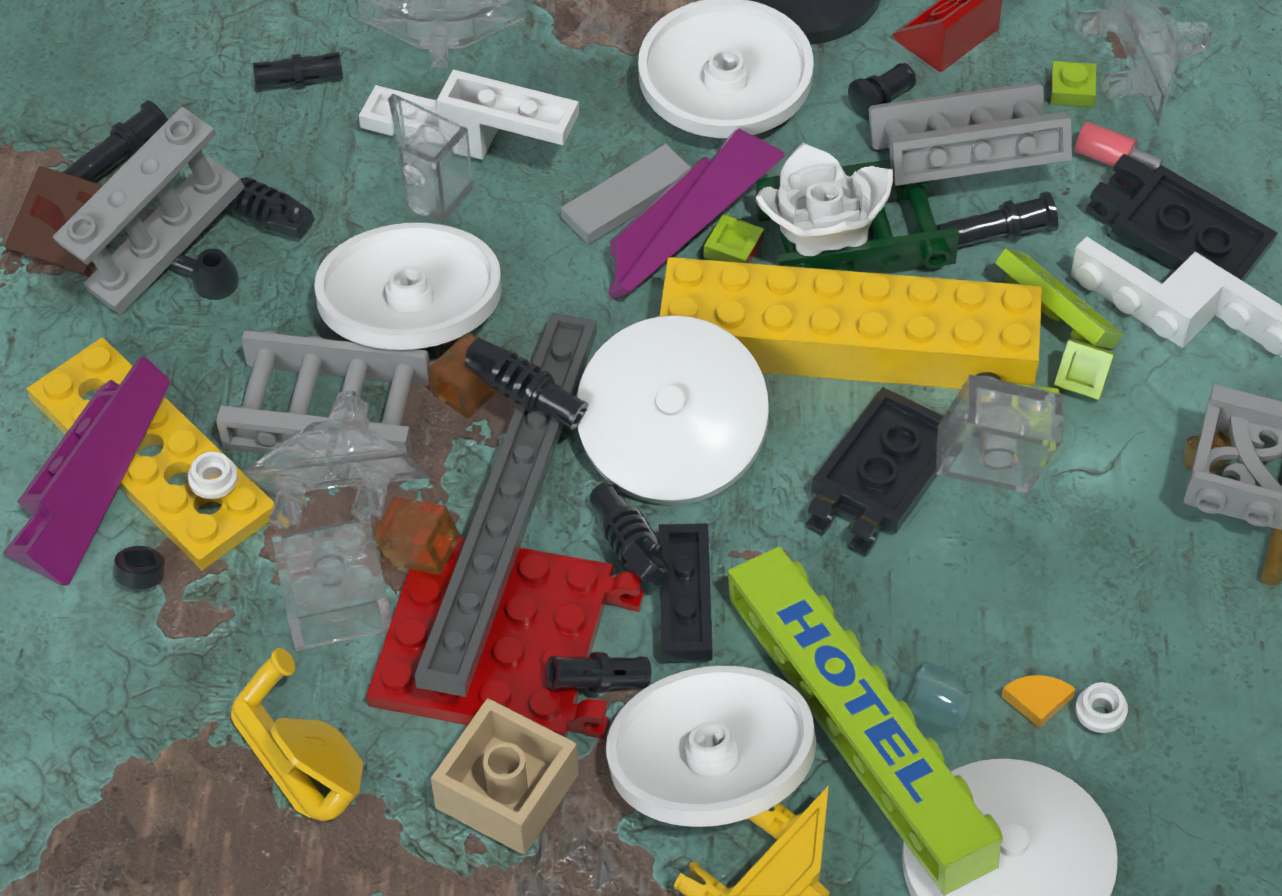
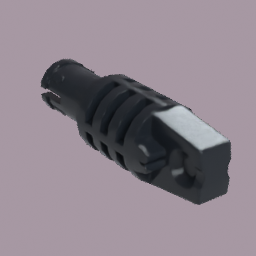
(271, 209)
(523, 382)
(630, 535)

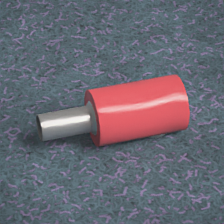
(1109, 146)

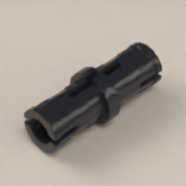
(298, 71)
(570, 672)

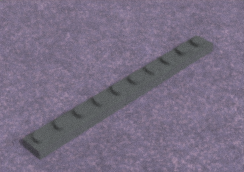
(502, 518)

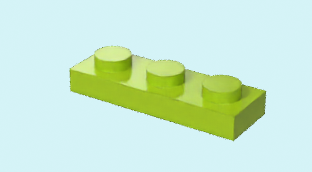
(1059, 301)

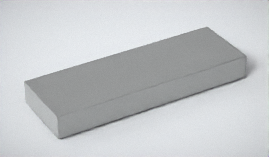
(623, 194)

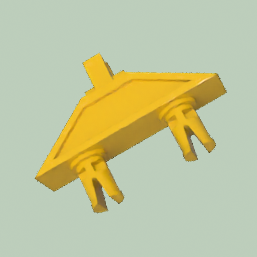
(785, 869)

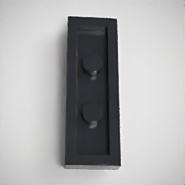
(686, 593)

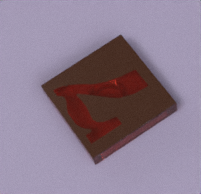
(46, 208)

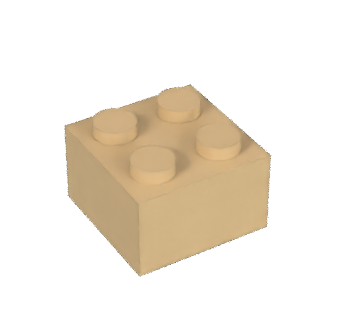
(505, 776)

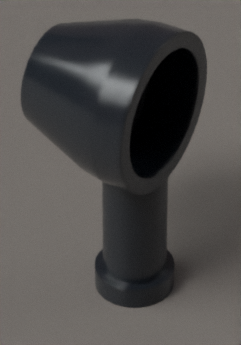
(212, 273)

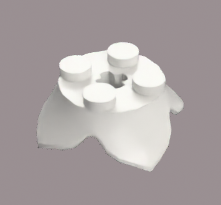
(821, 204)

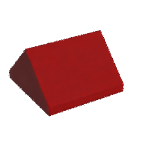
(949, 30)

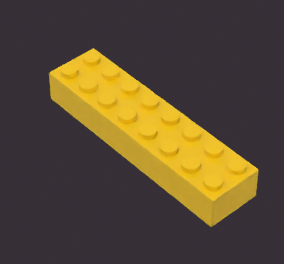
(863, 321)

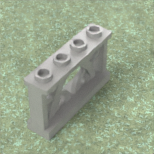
(1250, 424)

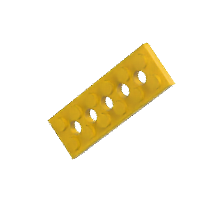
(145, 483)

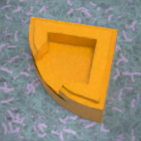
(1038, 697)

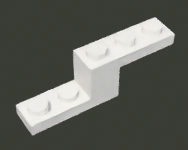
(483, 108)
(1184, 300)

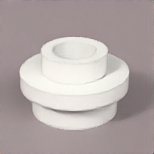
(211, 465)
(1104, 696)

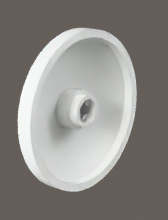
(725, 67)
(408, 286)
(673, 410)
(711, 746)
(1050, 832)

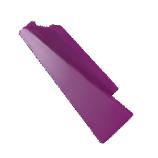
(688, 207)
(85, 472)

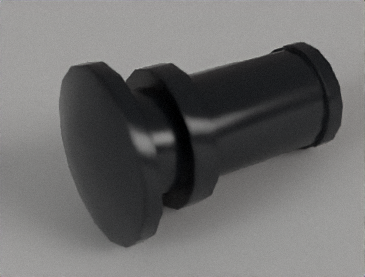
(880, 89)

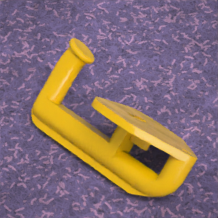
(297, 747)

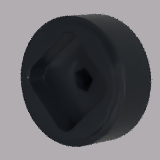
(139, 567)

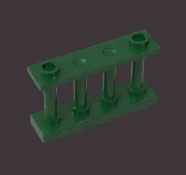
(886, 253)

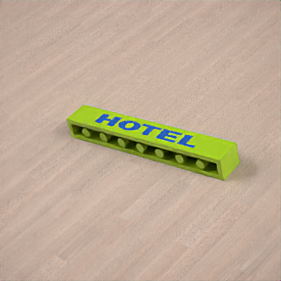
(865, 721)

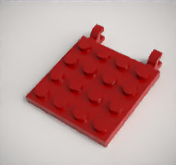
(545, 611)

